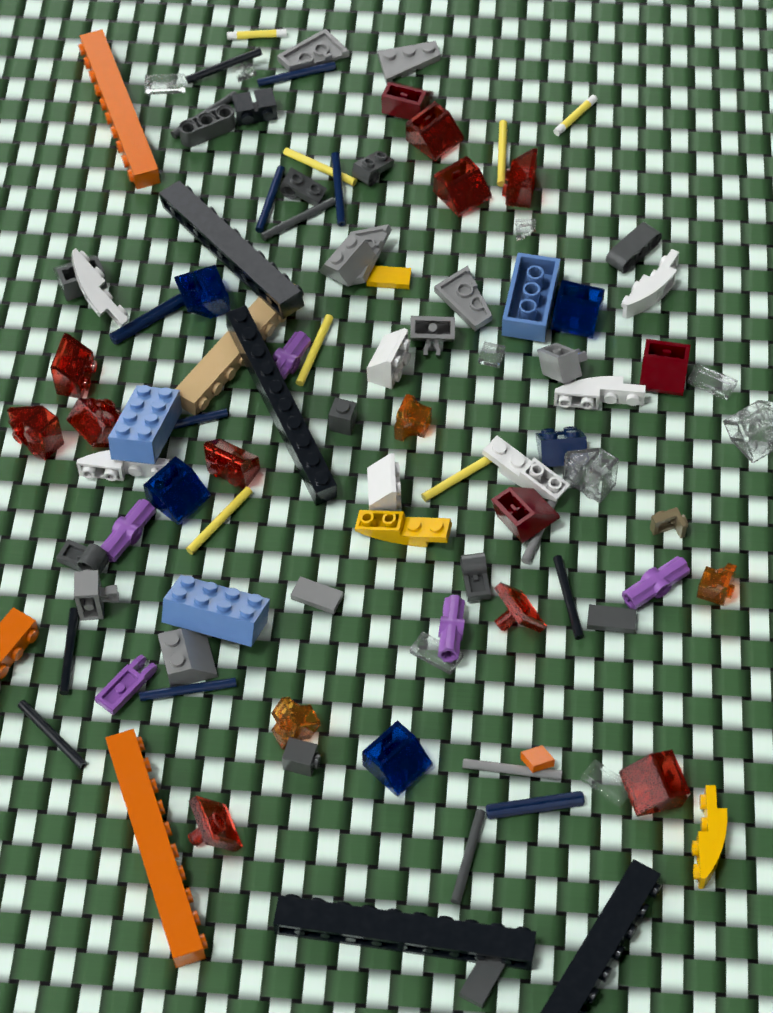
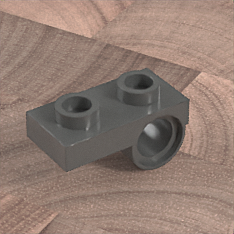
(369, 168)
(299, 185)
(83, 557)
(475, 576)

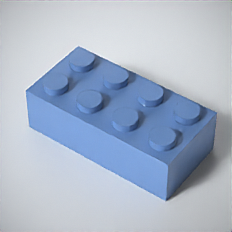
(530, 297)
(145, 424)
(215, 610)

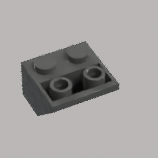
(68, 281)

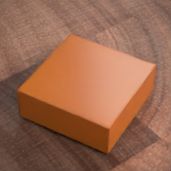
(537, 758)

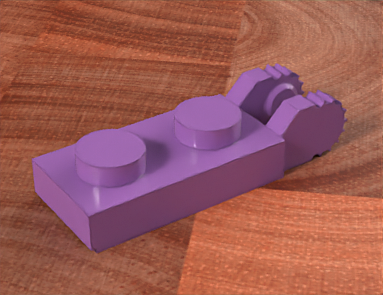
(125, 685)

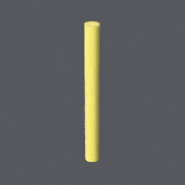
(502, 147)
(317, 165)
(314, 350)
(454, 479)
(219, 520)

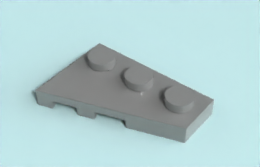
(313, 51)
(401, 60)
(376, 238)
(463, 297)

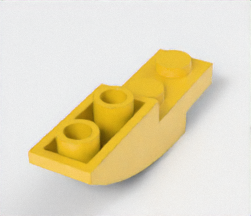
(399, 529)
(711, 838)

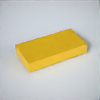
(389, 277)

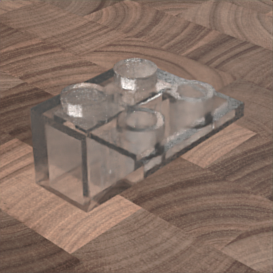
(752, 430)
(591, 472)

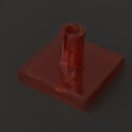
(518, 609)
(214, 825)

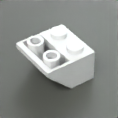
(389, 359)
(384, 484)

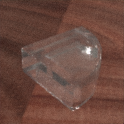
(245, 71)
(524, 227)

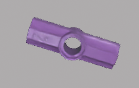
(289, 356)
(128, 529)
(656, 582)
(451, 628)

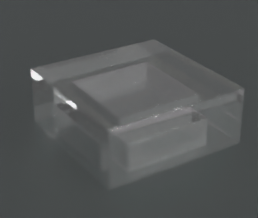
(491, 354)

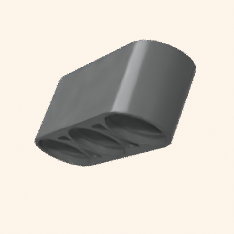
(207, 125)
(633, 247)

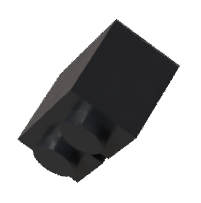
(254, 112)

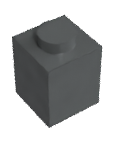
(342, 416)
(301, 757)

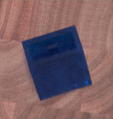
(204, 292)
(577, 309)
(176, 490)
(396, 758)

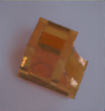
(412, 419)
(717, 584)
(293, 721)

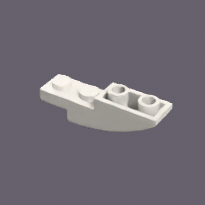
(90, 283)
(653, 288)
(606, 389)
(103, 467)
(524, 471)

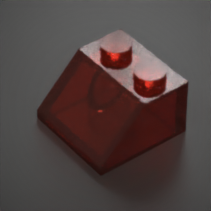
(521, 180)
(72, 367)

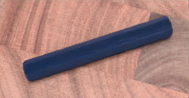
(146, 319)
(535, 804)

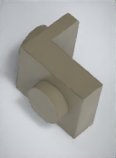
(667, 520)

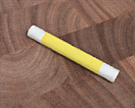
(256, 34)
(575, 115)

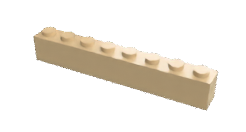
(222, 362)

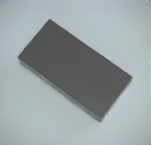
(611, 619)
(482, 980)

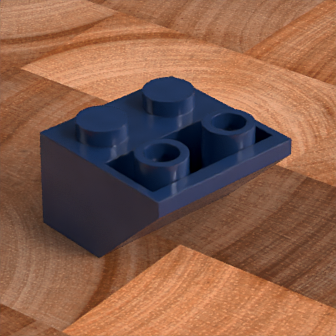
(554, 444)

